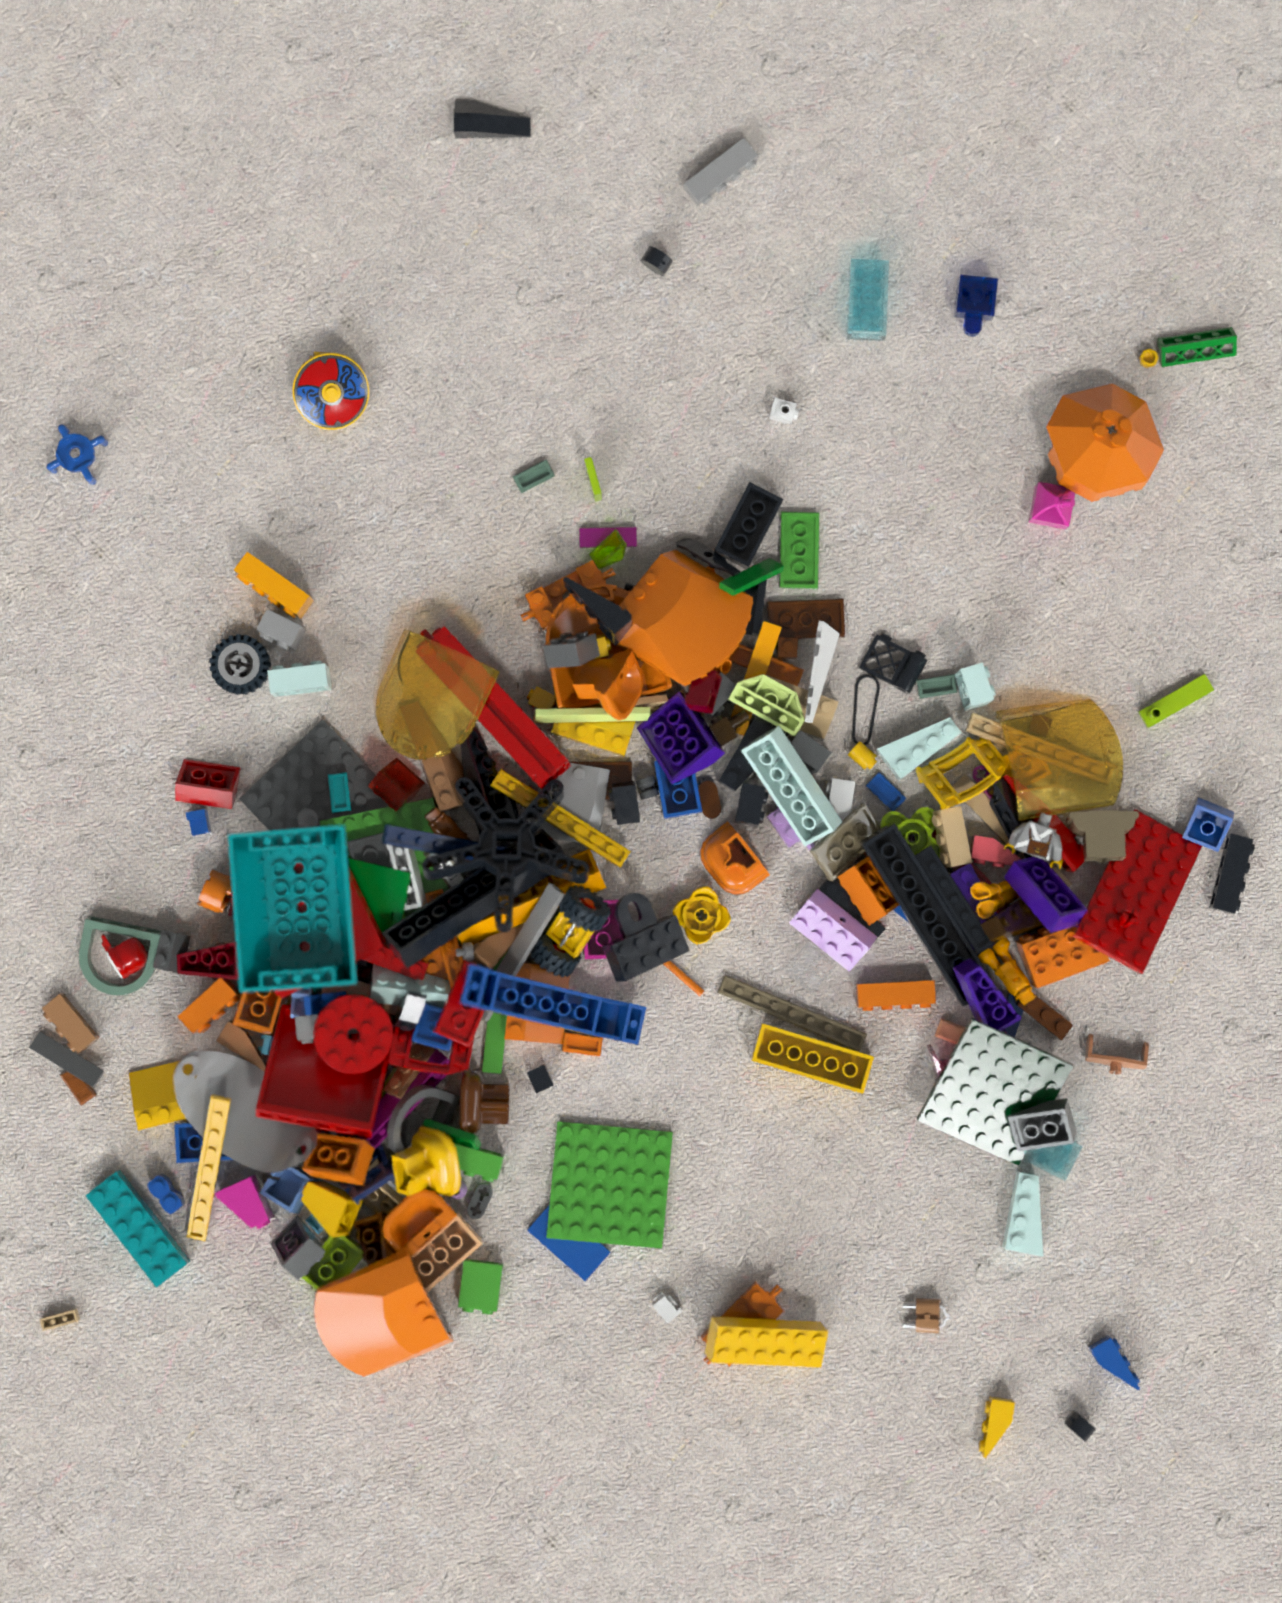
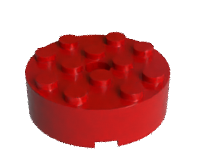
(373, 1037)

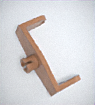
(1116, 1062)

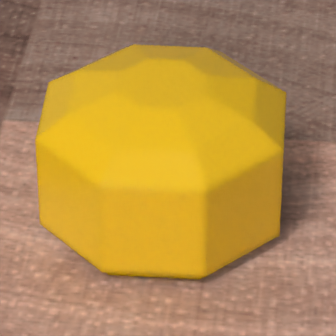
(1148, 358)

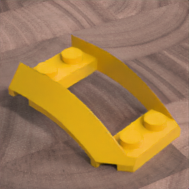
(939, 786)

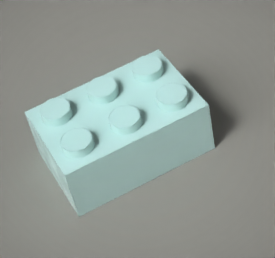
(299, 679)
(974, 686)

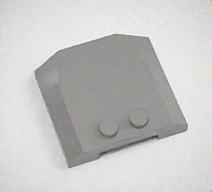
(583, 797)

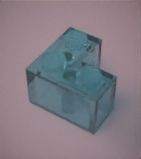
(1056, 1163)

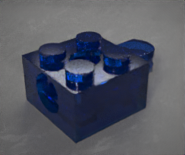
(975, 301)

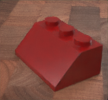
(207, 784)

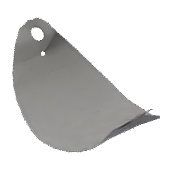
(248, 1139)

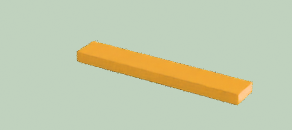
(759, 662)

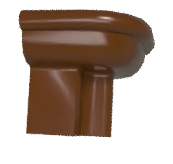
(482, 1102)

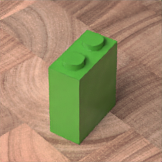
(480, 1286)

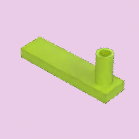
(1176, 701)

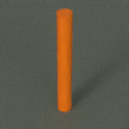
(684, 978)

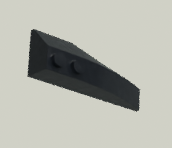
(481, 771)

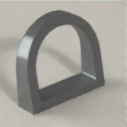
(442, 1115)

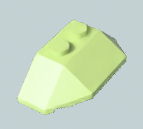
(770, 701)

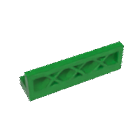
(1212, 338)

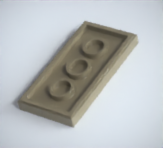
(842, 845)

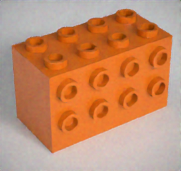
(1056, 955)

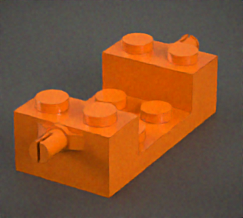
(545, 599)
(754, 1304)

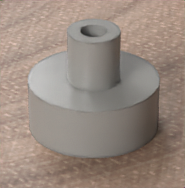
(466, 951)

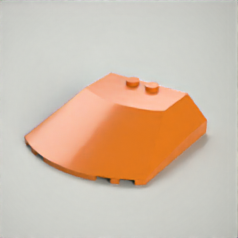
(684, 618)
(378, 1316)

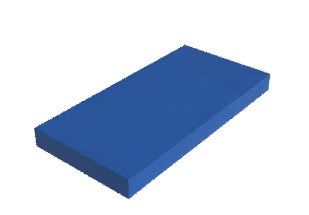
(577, 1255)

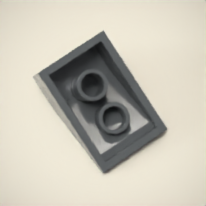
(1043, 1125)
(297, 1248)

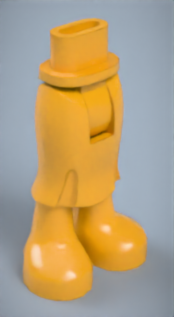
(998, 896)
(1009, 972)

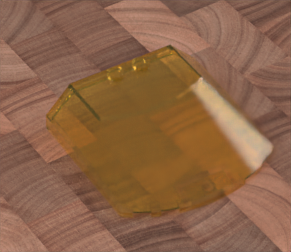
(1062, 757)

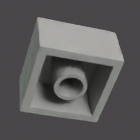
(277, 628)

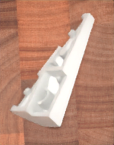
(823, 653)

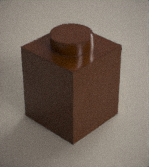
(787, 648)

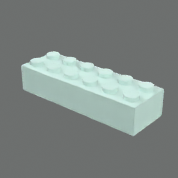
(791, 786)

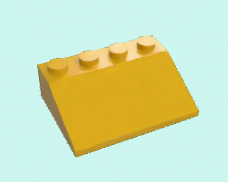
(606, 736)
(155, 1095)

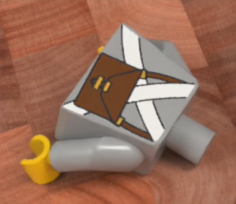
(1037, 840)

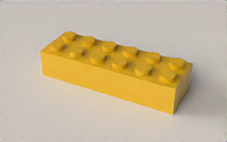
(812, 1058)
(766, 1342)

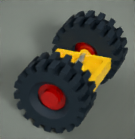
(578, 918)

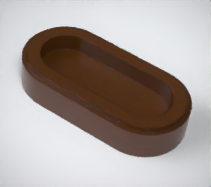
(709, 799)

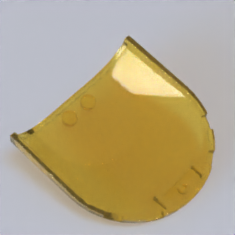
(430, 697)

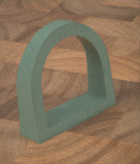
(93, 923)

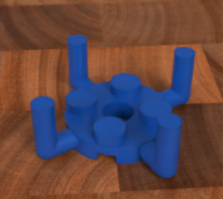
(83, 461)

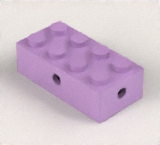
(833, 930)

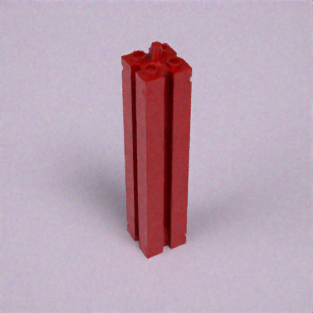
(512, 726)

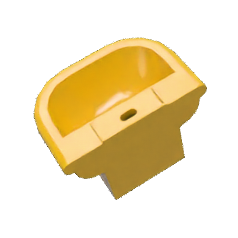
(428, 1164)

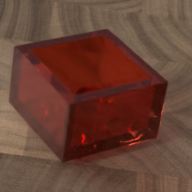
(396, 784)

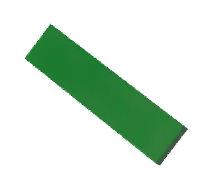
(751, 576)

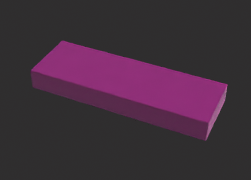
(594, 536)

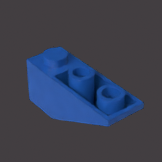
(1108, 1357)

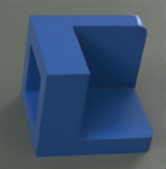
(199, 822)

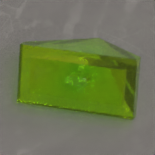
(609, 550)

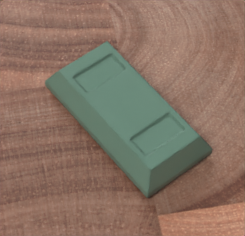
(533, 476)
(936, 686)

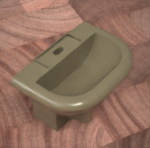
(1102, 832)

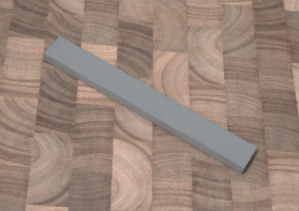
(529, 934)

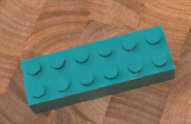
(137, 1228)

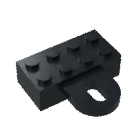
(643, 942)

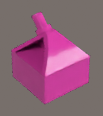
(1052, 505)

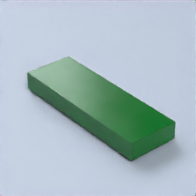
(456, 1135)

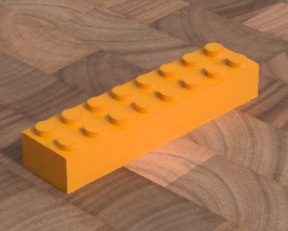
(528, 899)

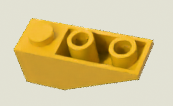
(998, 1419)

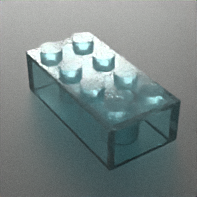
(867, 299)

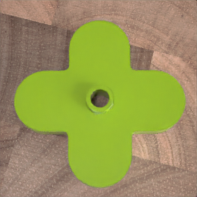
(919, 825)

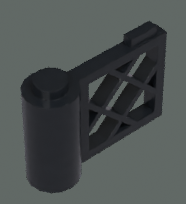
(907, 671)

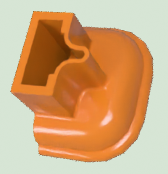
(613, 681)
(728, 864)
(416, 1221)

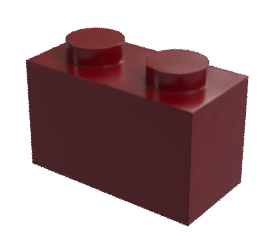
(704, 692)

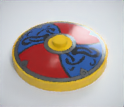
(330, 390)

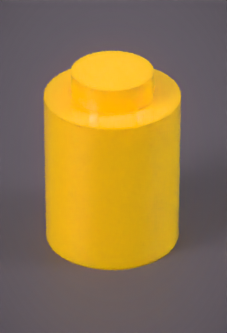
(863, 756)

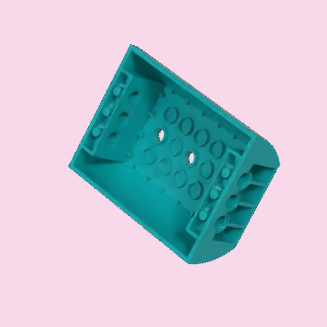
(267, 911)

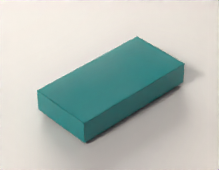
(339, 792)

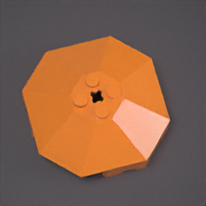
(1092, 459)

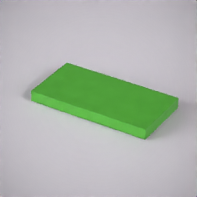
(799, 550)

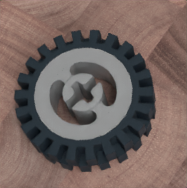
(236, 683)

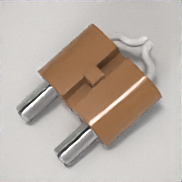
(927, 1315)

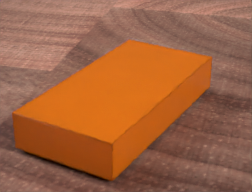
(582, 1044)

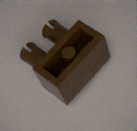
(725, 727)

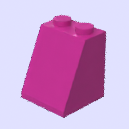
(247, 1202)

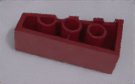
(212, 961)

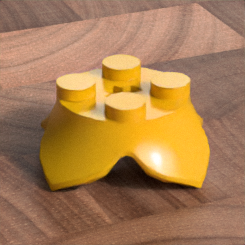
(717, 915)

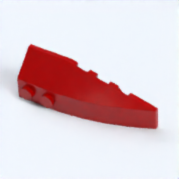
(1071, 852)

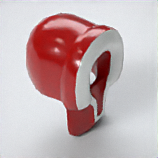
(126, 957)

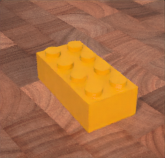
(269, 582)

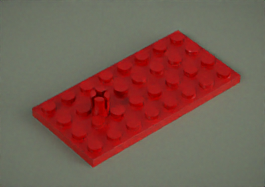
(1138, 894)

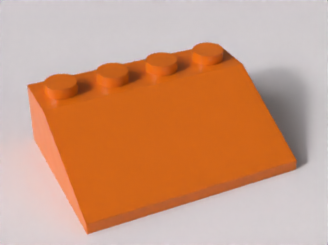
(531, 1031)

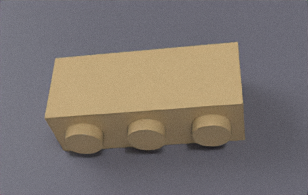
(951, 837)

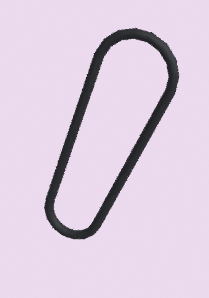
(855, 708)

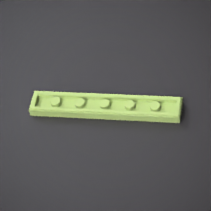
(562, 715)

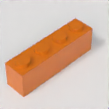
(895, 994)

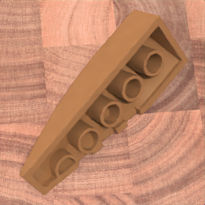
(441, 778)

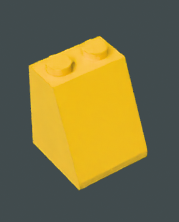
(331, 1207)

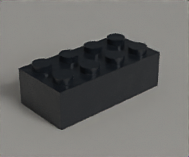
(748, 525)

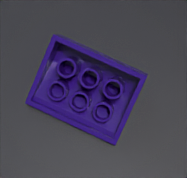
(680, 739)

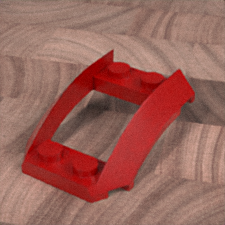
(400, 1052)

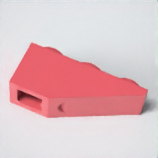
(990, 850)

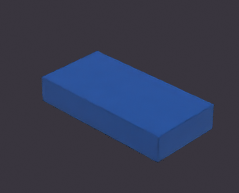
(885, 792)

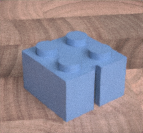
(288, 1190)

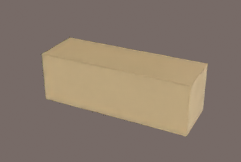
(59, 1319)

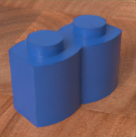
(163, 1189)

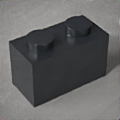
(625, 802)

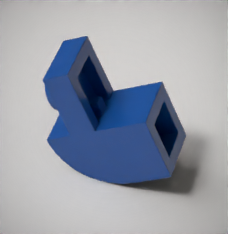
(315, 1003)

